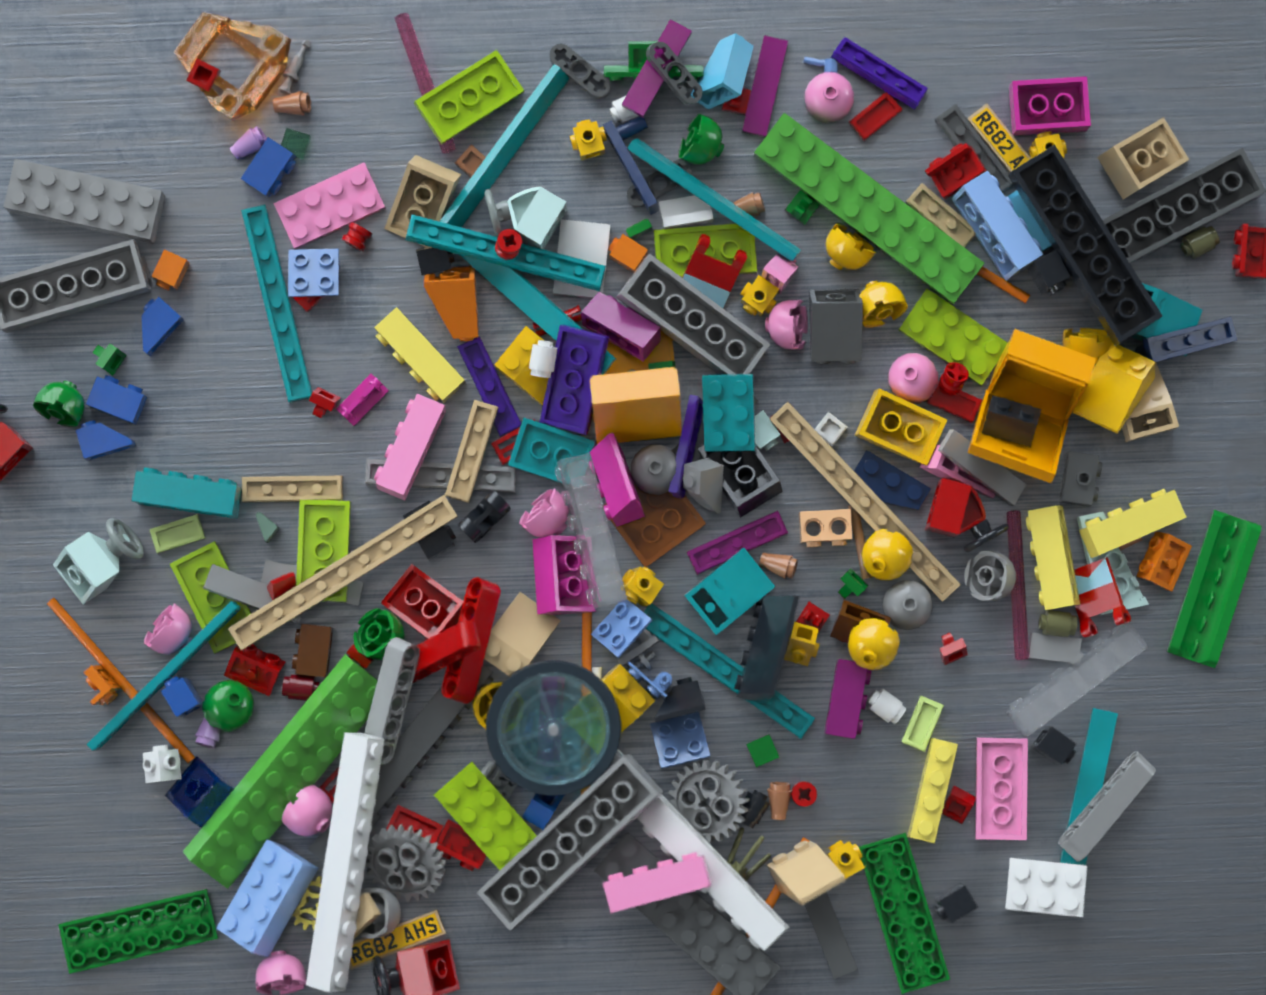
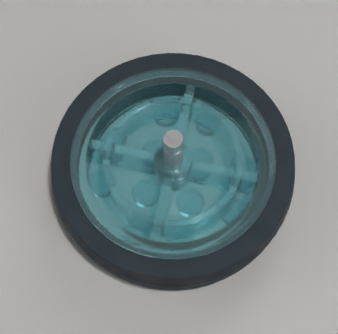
(553, 727)

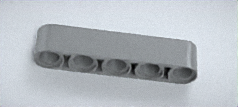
(392, 694)
(1106, 806)

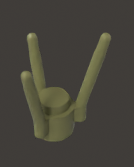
(740, 867)

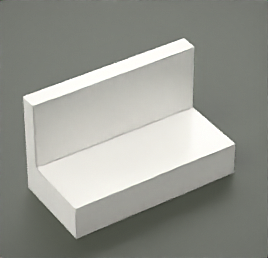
(685, 212)

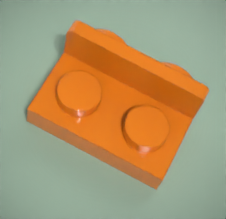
(1164, 560)
(101, 680)

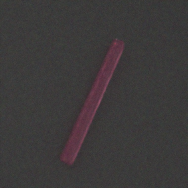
(418, 64)
(1018, 592)

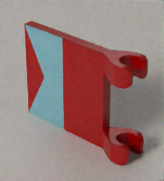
(711, 275)
(1098, 595)

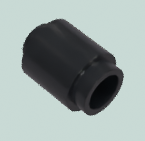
(757, 807)

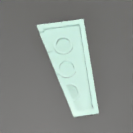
(1124, 579)

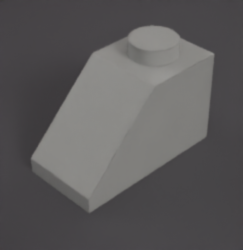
(704, 483)

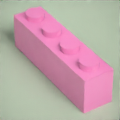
(410, 447)
(657, 883)

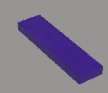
(879, 73)
(489, 384)
(687, 443)

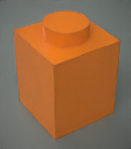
(627, 252)
(170, 270)

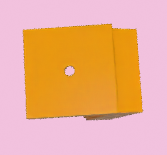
(1039, 376)
(637, 402)

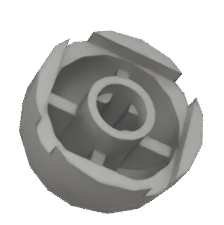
(653, 469)
(990, 576)
(907, 604)
(389, 917)

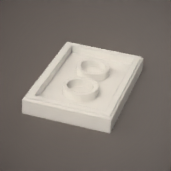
(585, 242)

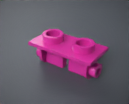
(362, 399)

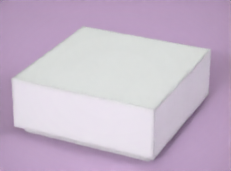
(830, 429)

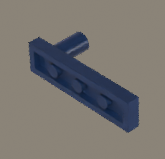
(616, 137)
(1188, 340)

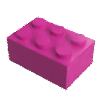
(1049, 105)

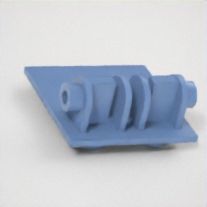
(313, 272)
(621, 627)
(657, 686)
(680, 740)

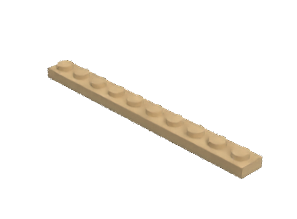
(861, 497)
(342, 572)

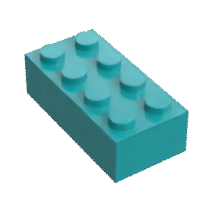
(186, 494)

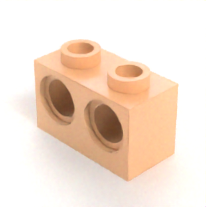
(824, 520)

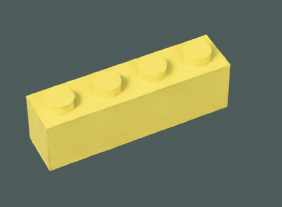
(420, 355)
(1132, 523)
(1053, 557)
(932, 790)

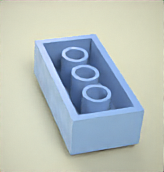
(997, 225)
(267, 898)

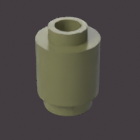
(1199, 242)
(1058, 623)

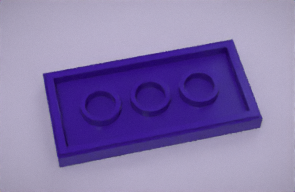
(568, 390)

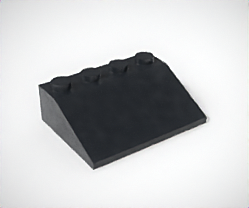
(767, 648)

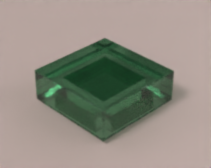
(296, 142)

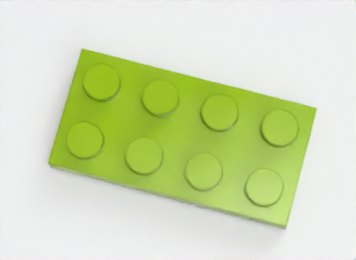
(469, 97)
(677, 245)
(953, 336)
(322, 539)
(191, 574)
(485, 815)

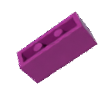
(622, 325)
(847, 699)

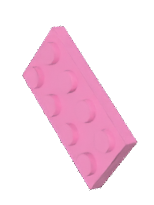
(329, 205)
(1001, 788)

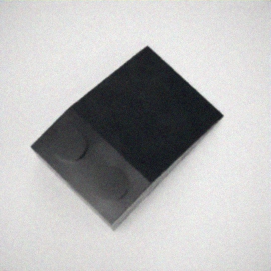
(746, 478)

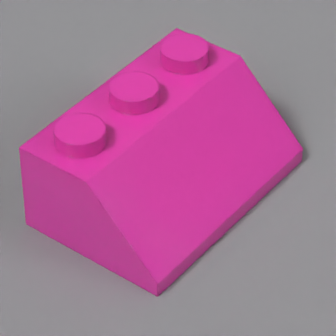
(616, 482)
(558, 577)

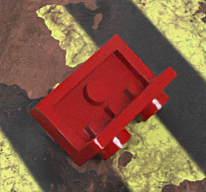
(955, 169)
(1251, 252)
(459, 844)

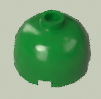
(702, 141)
(61, 402)
(375, 633)
(228, 705)

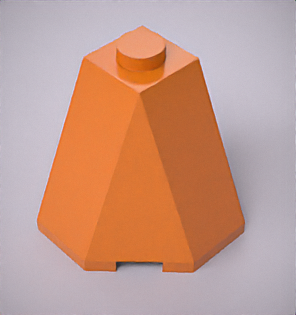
(455, 300)

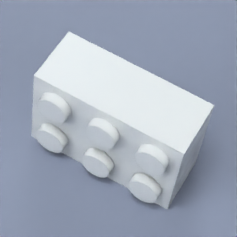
(1046, 887)

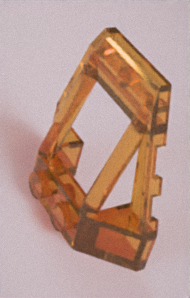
(271, 52)

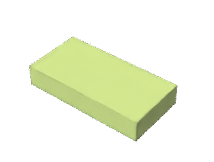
(177, 533)
(922, 723)

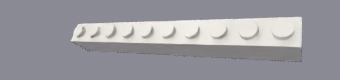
(345, 862)
(728, 888)

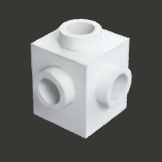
(161, 764)

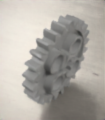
(726, 788)
(405, 863)

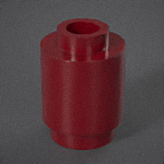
(299, 686)

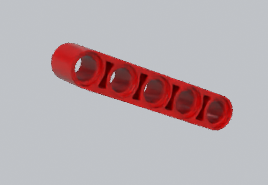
(479, 607)
(446, 648)

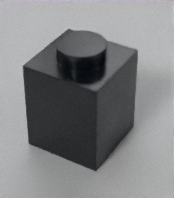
(434, 260)

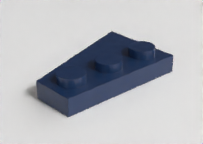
(891, 483)

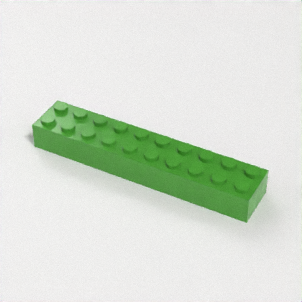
(868, 208)
(283, 770)

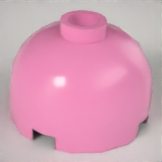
(829, 97)
(787, 323)
(913, 377)
(546, 516)
(170, 631)
(309, 813)
(280, 973)

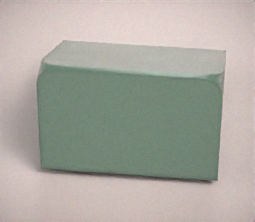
(267, 527)

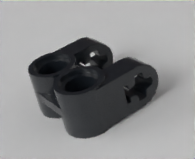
(484, 516)

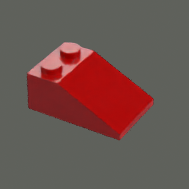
(423, 603)

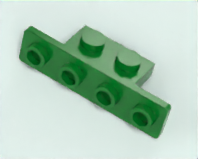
(637, 59)

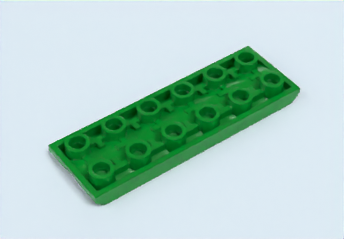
(1214, 589)
(903, 913)
(138, 931)

